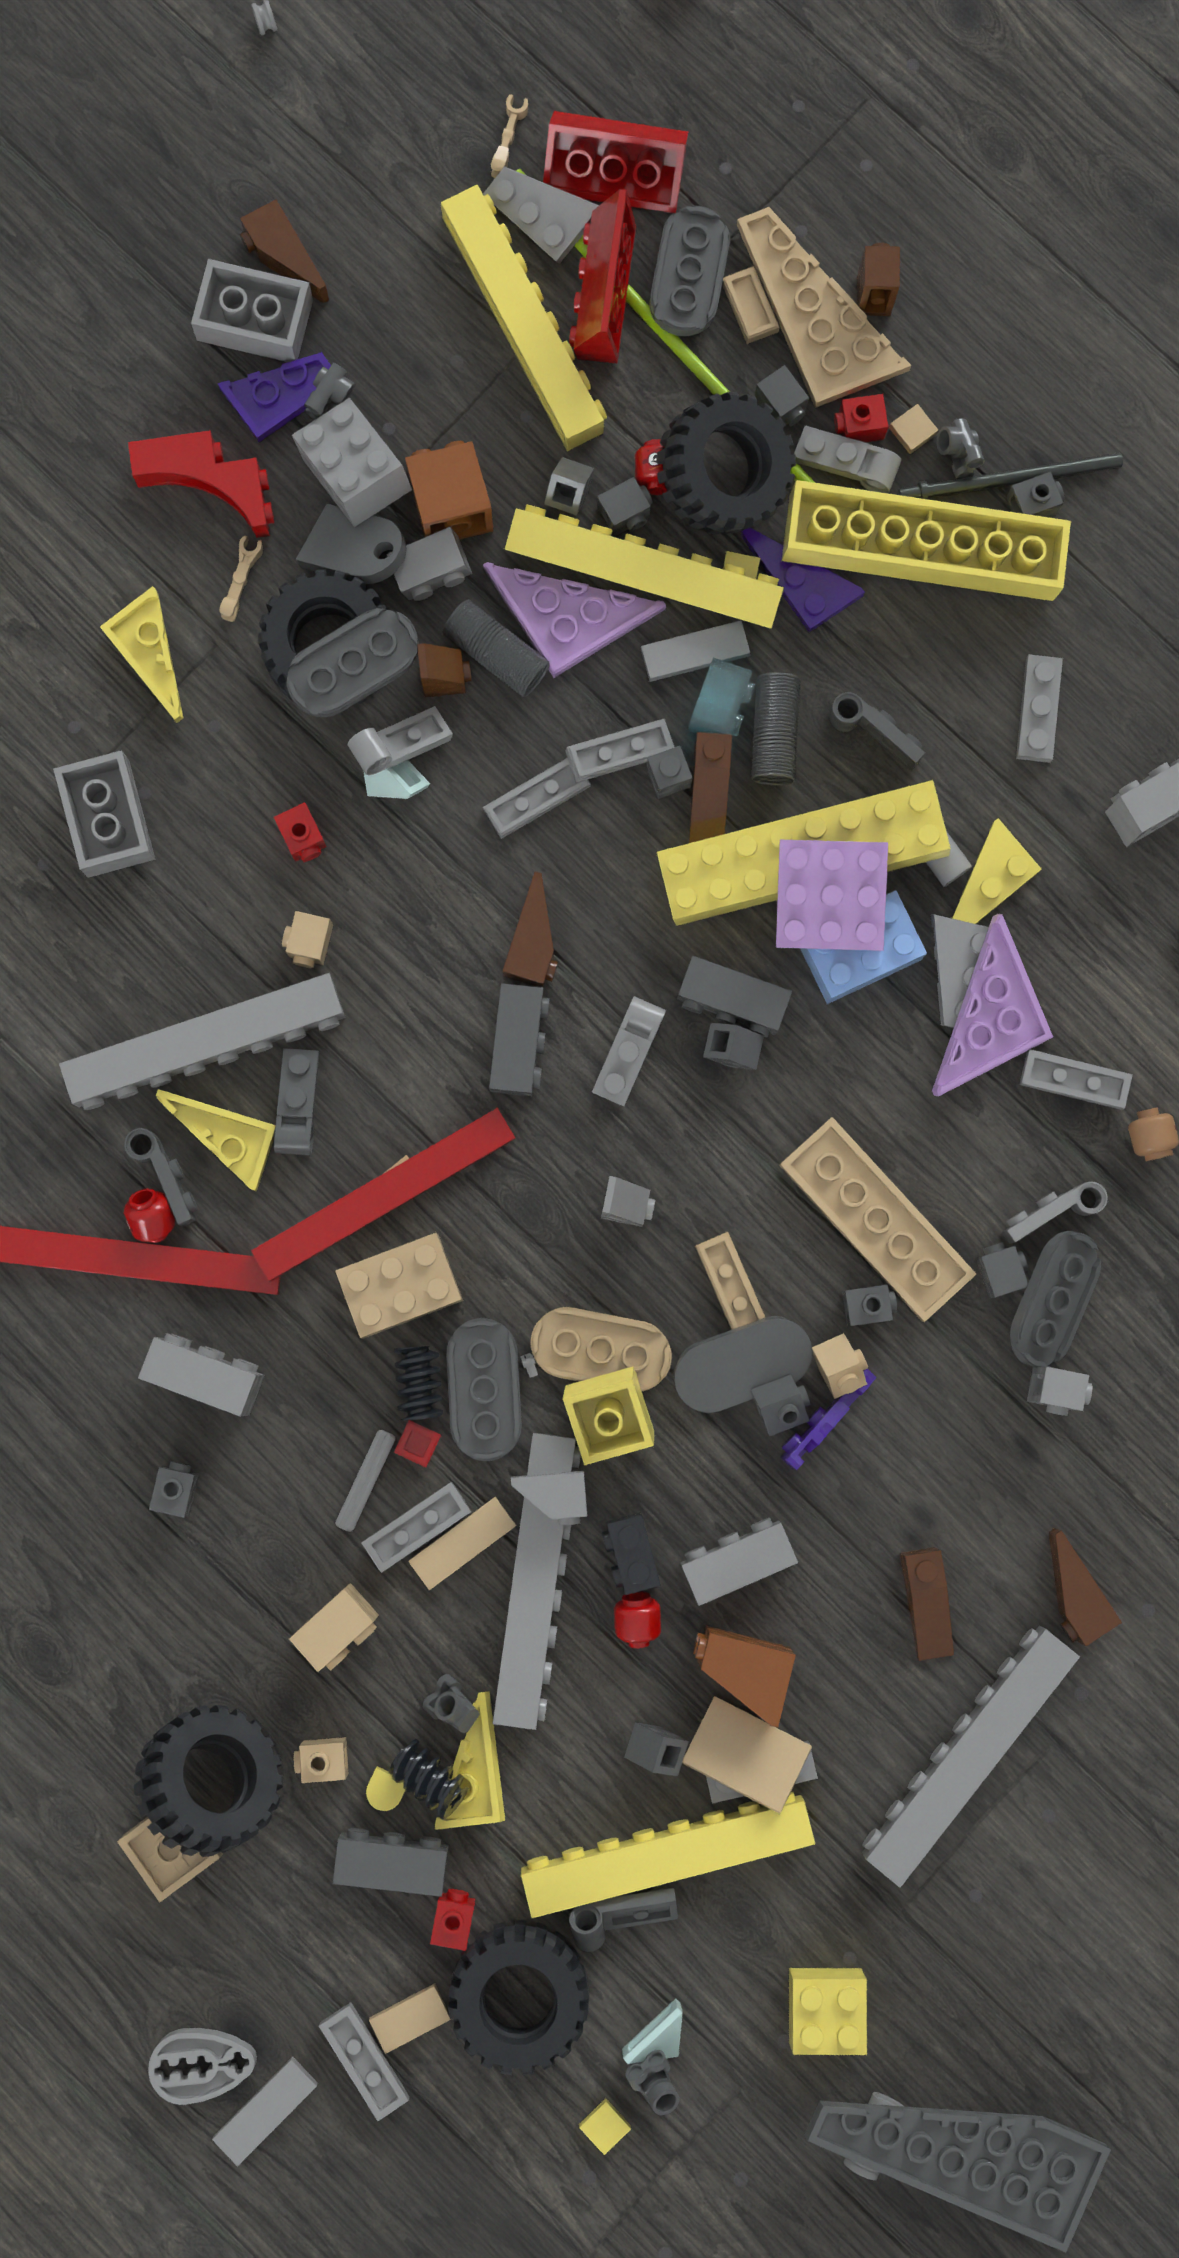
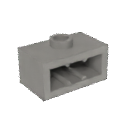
(432, 564)
(1059, 1390)

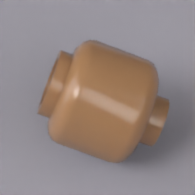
(1153, 1134)

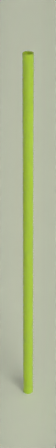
(680, 349)

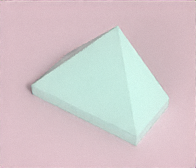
(396, 782)
(660, 2034)

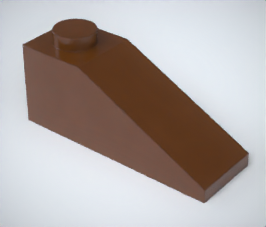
(279, 248)
(710, 785)
(532, 947)
(1079, 1598)
(928, 1602)

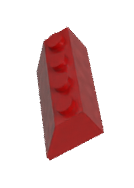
(604, 155)

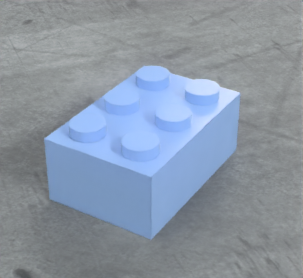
(846, 971)

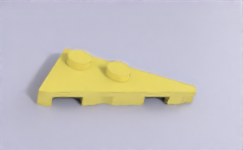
(142, 640)
(997, 874)
(234, 1138)
(479, 1765)

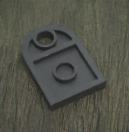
(353, 550)

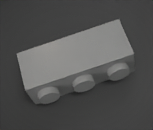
(738, 1561)

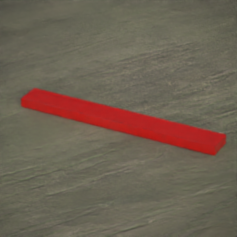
(383, 1194)
(134, 1260)

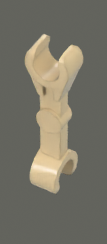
(501, 156)
(230, 604)

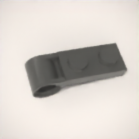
(879, 726)
(296, 1102)
(168, 1172)
(620, 1912)

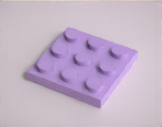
(831, 894)

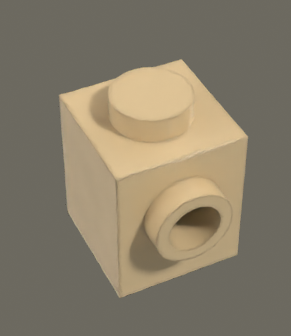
(307, 939)
(840, 1365)
(322, 1760)

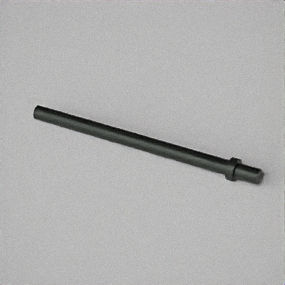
(1012, 477)

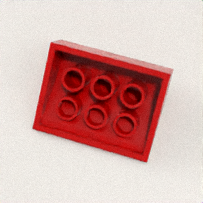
(605, 280)

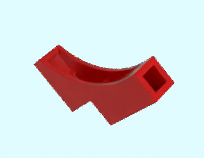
(199, 463)

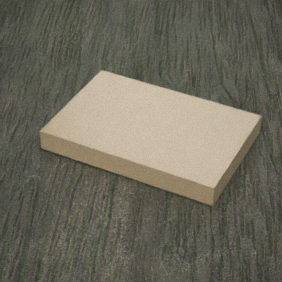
(747, 1755)

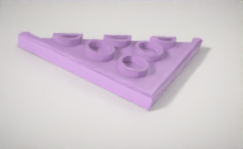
(568, 617)
(996, 1016)

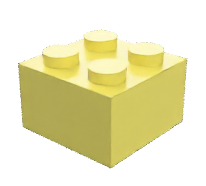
(608, 1415)
(827, 2011)

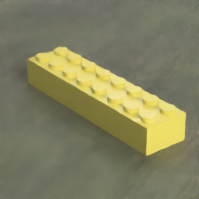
(926, 540)
(743, 865)

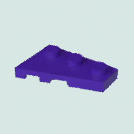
(274, 397)

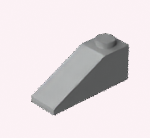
(627, 1202)

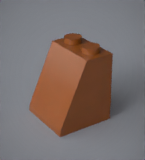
(450, 490)
(748, 1669)

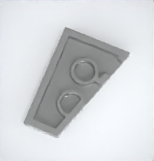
(541, 211)
(956, 954)

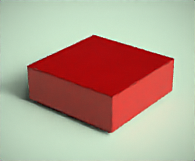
(417, 1443)

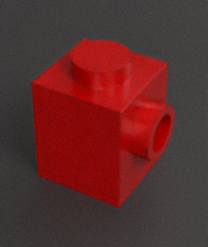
(862, 418)
(300, 833)
(453, 1920)

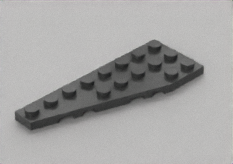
(994, 2164)

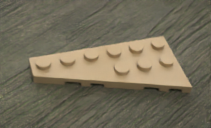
(821, 323)

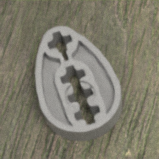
(197, 2086)

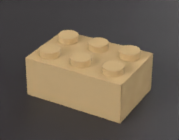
(399, 1285)

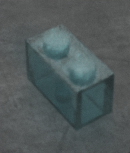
(721, 699)

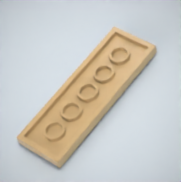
(877, 1219)

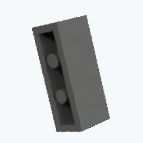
(733, 996)
(518, 1040)
(390, 1862)

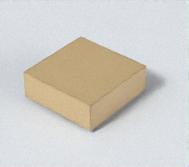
(913, 428)

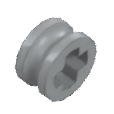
(264, 17)

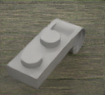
(848, 458)
(399, 741)
(629, 1051)
(1053, 1205)

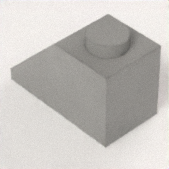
(555, 1494)

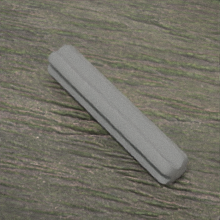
(365, 1480)

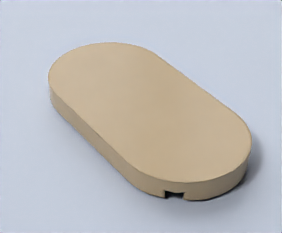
(591, 1344)

